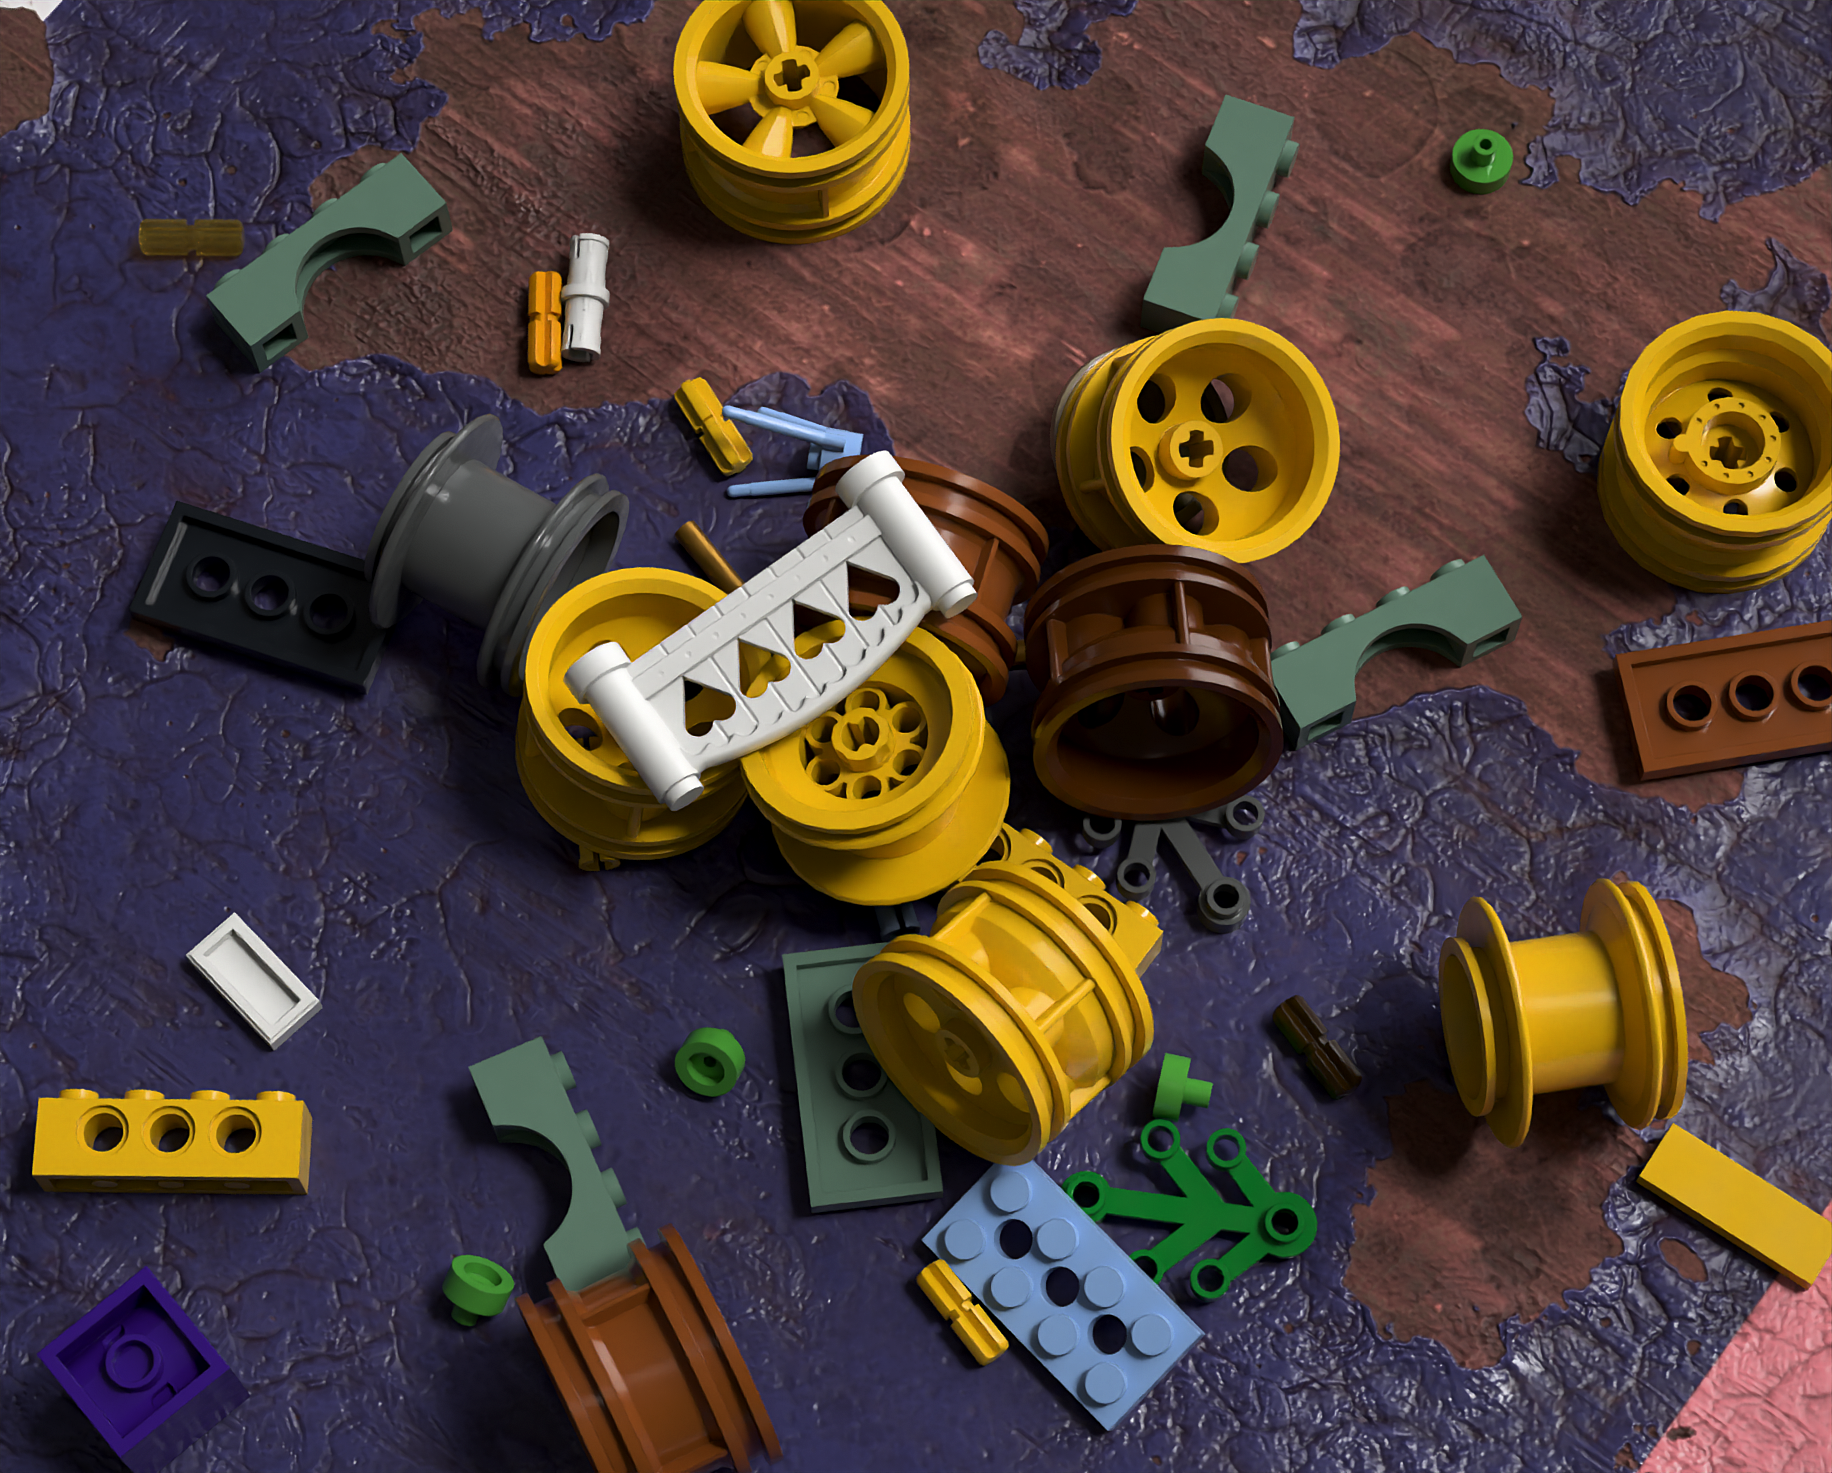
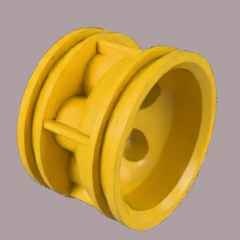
(1277, 417)
(598, 793)
(1004, 1012)

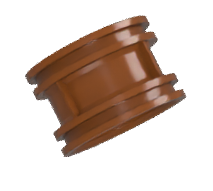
(988, 534)
(651, 1368)

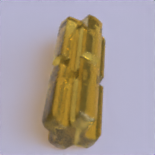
(206, 236)

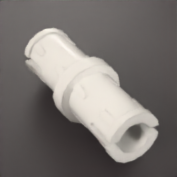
(585, 297)

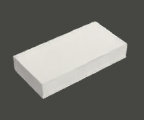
(254, 981)

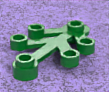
(1203, 1211)

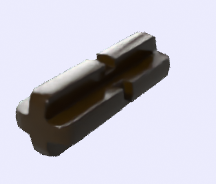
(1325, 1057)

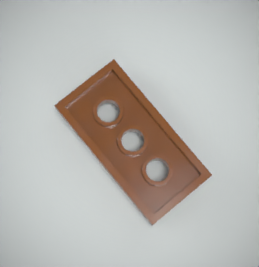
(1713, 671)

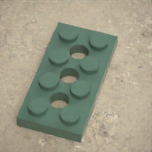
(832, 1110)

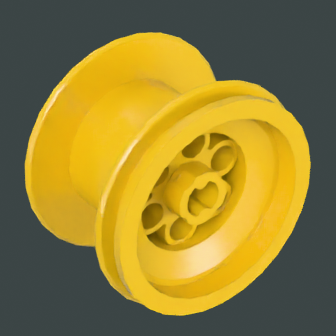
(921, 825)
(1566, 1012)

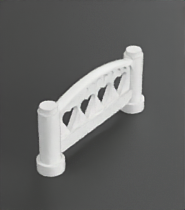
(646, 698)

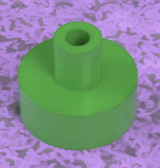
(1481, 161)
(710, 1061)
(1177, 1088)
(476, 1288)

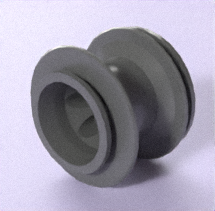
(487, 546)

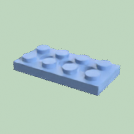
(1108, 1281)

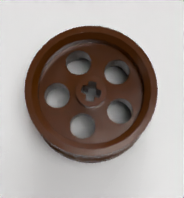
(1152, 683)

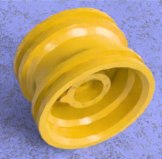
(1723, 452)

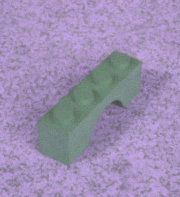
(1243, 161)
(385, 216)
(1455, 614)
(530, 1106)

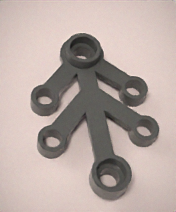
(1190, 853)

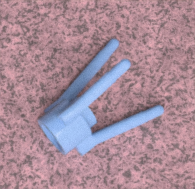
(825, 447)

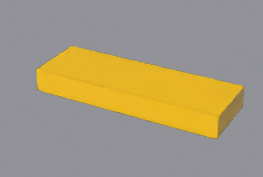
(1739, 1206)

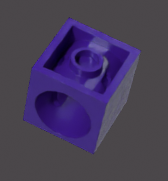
(144, 1374)

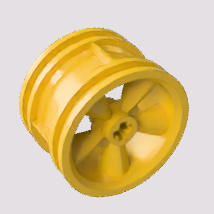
(803, 49)

